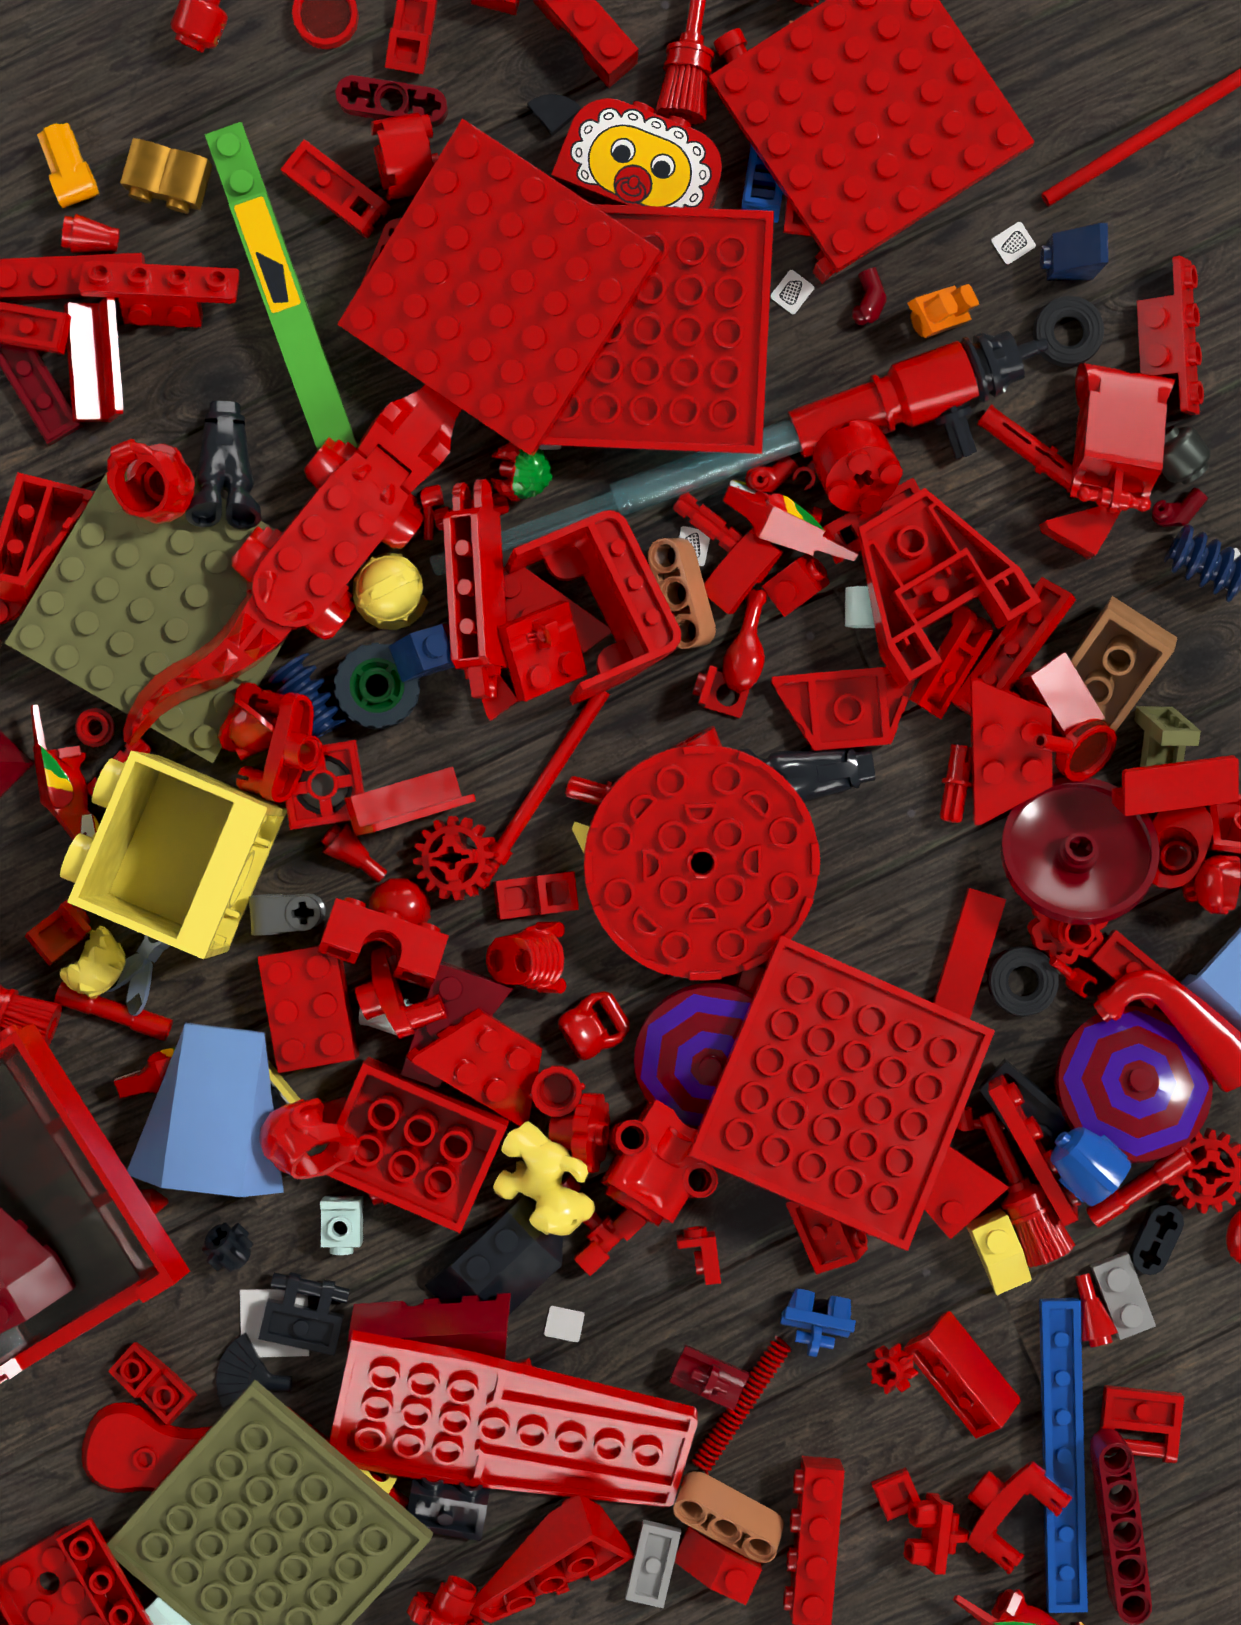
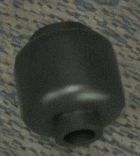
(1184, 455)

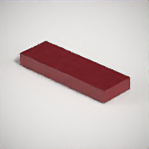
(38, 392)

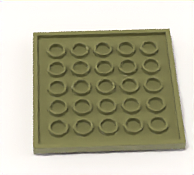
(132, 603)
(267, 1526)

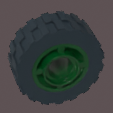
(358, 703)

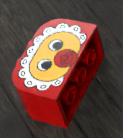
(637, 158)

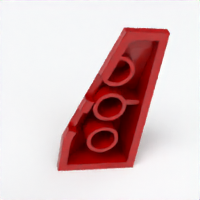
(563, 1548)

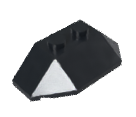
(501, 1259)

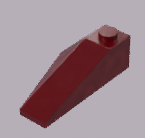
(29, 1274)

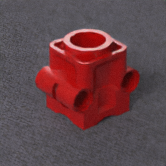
(656, 1171)

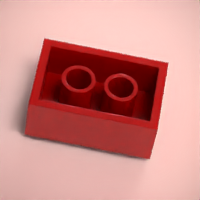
(307, 1009)

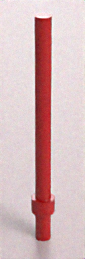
(545, 781)

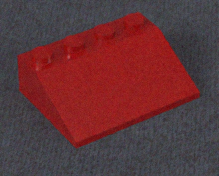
(418, 1144)

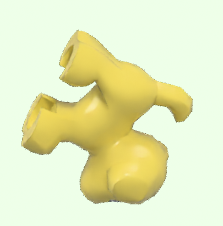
(540, 1177)

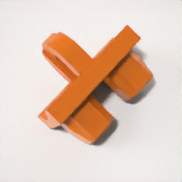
(942, 310)

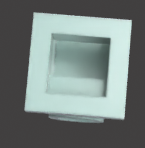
(345, 1209)

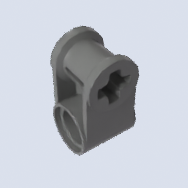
(279, 913)

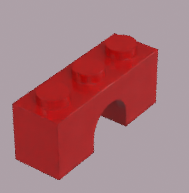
(599, 37)
(416, 946)

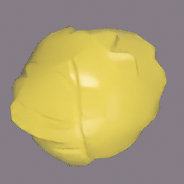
(98, 965)

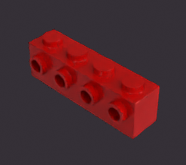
(815, 1542)

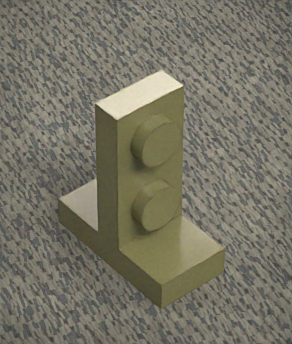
(1165, 734)

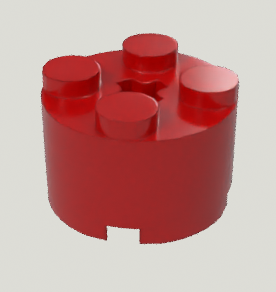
(403, 153)
(857, 467)

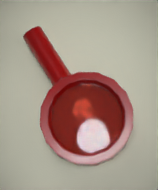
(325, 22)
(1082, 750)

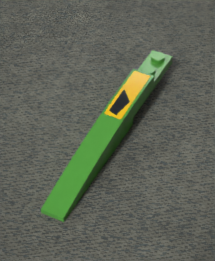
(279, 285)

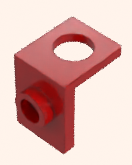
(706, 688)

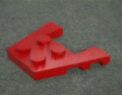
(527, 594)

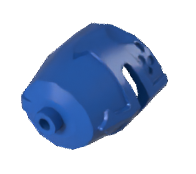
(1089, 1165)

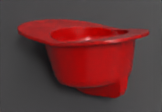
(1183, 844)

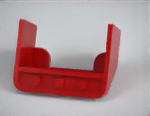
(623, 588)

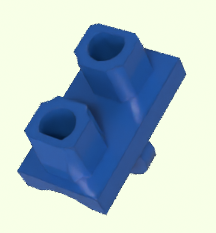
(834, 1322)

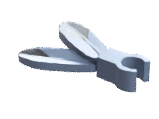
(139, 973)

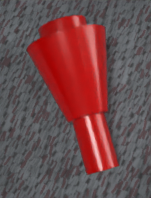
(346, 847)
(1095, 1321)

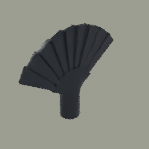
(242, 1366)

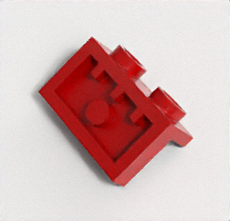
(827, 1240)

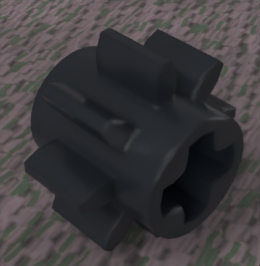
(227, 1247)

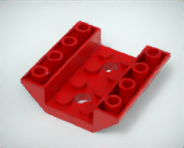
(89, 1577)

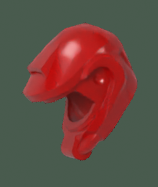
(157, 482)
(297, 1129)

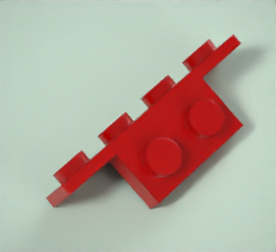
(160, 292)
(1169, 336)

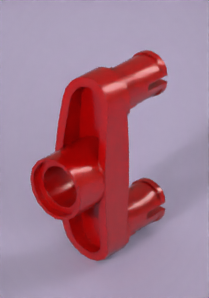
(290, 748)
(385, 997)
(999, 1498)

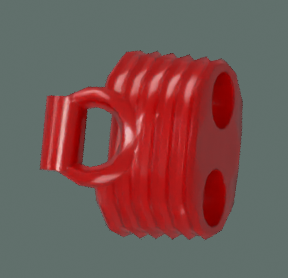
(529, 958)

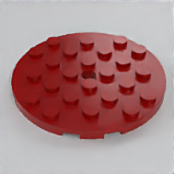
(692, 804)

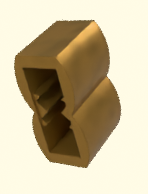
(166, 175)

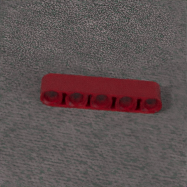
(1128, 1542)

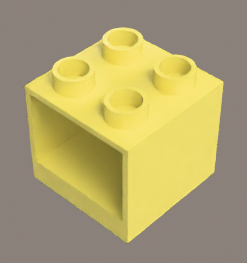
(172, 853)

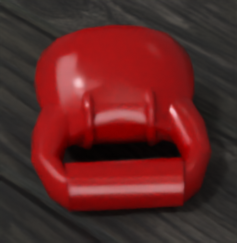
(586, 1032)

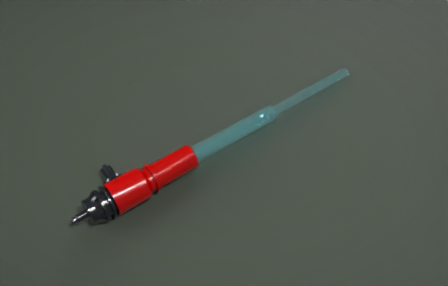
(912, 393)

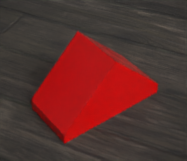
(1081, 530)

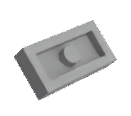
(1123, 1295)
(653, 1563)

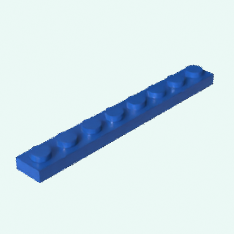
(1063, 1453)

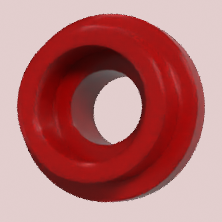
(83, 724)

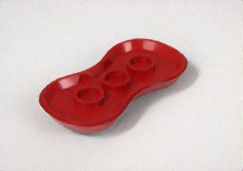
(133, 1448)

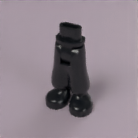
(224, 466)
(821, 772)

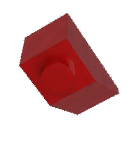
(717, 1565)

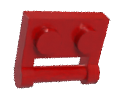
(1146, 1412)

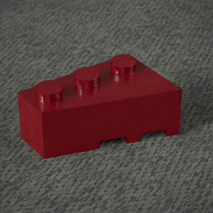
(461, 994)

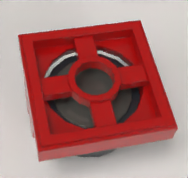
(326, 787)

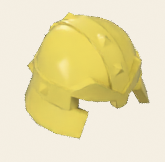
(389, 592)

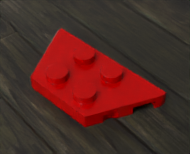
(844, 706)
(1004, 757)
(485, 1063)

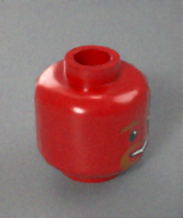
(199, 23)

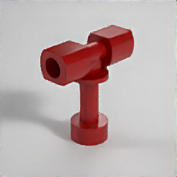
(603, 1233)

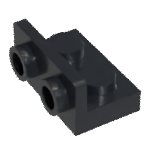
(449, 1508)

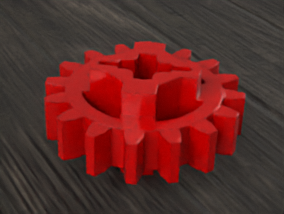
(457, 872)
(1206, 1186)

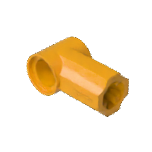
(70, 174)

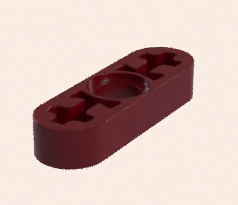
(362, 105)

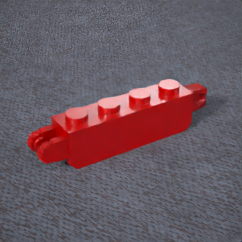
(475, 587)

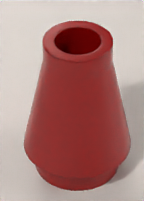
(88, 235)

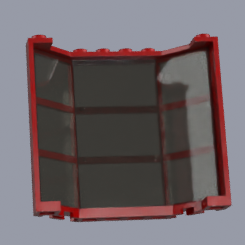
(74, 1198)

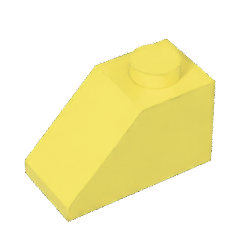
(999, 1251)

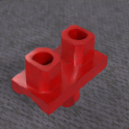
(939, 1533)

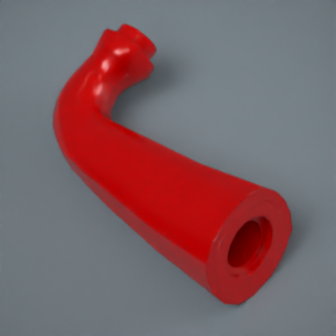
(1201, 1026)

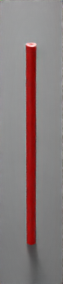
(1142, 138)

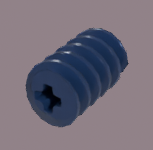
(1206, 561)
(297, 680)

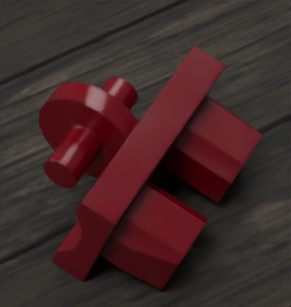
(709, 1377)

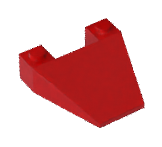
(924, 566)

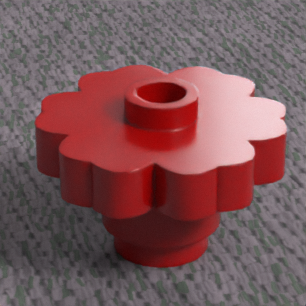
(1064, 939)
(584, 1130)
(449, 1605)

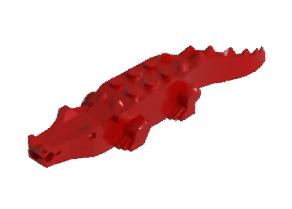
(303, 572)

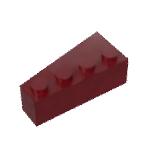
(464, 1325)

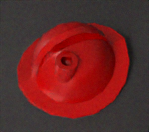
(245, 728)

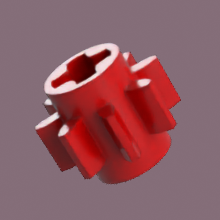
(900, 1363)

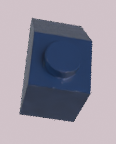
(1076, 253)
(422, 652)

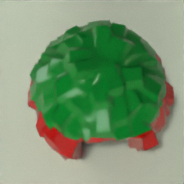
(526, 473)

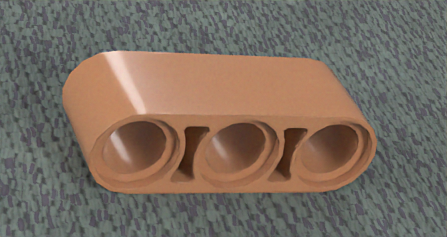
(685, 572)
(729, 1517)

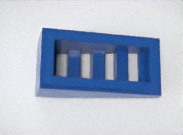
(760, 198)

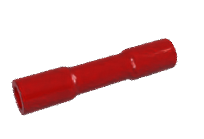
(145, 1023)
(1160, 1173)

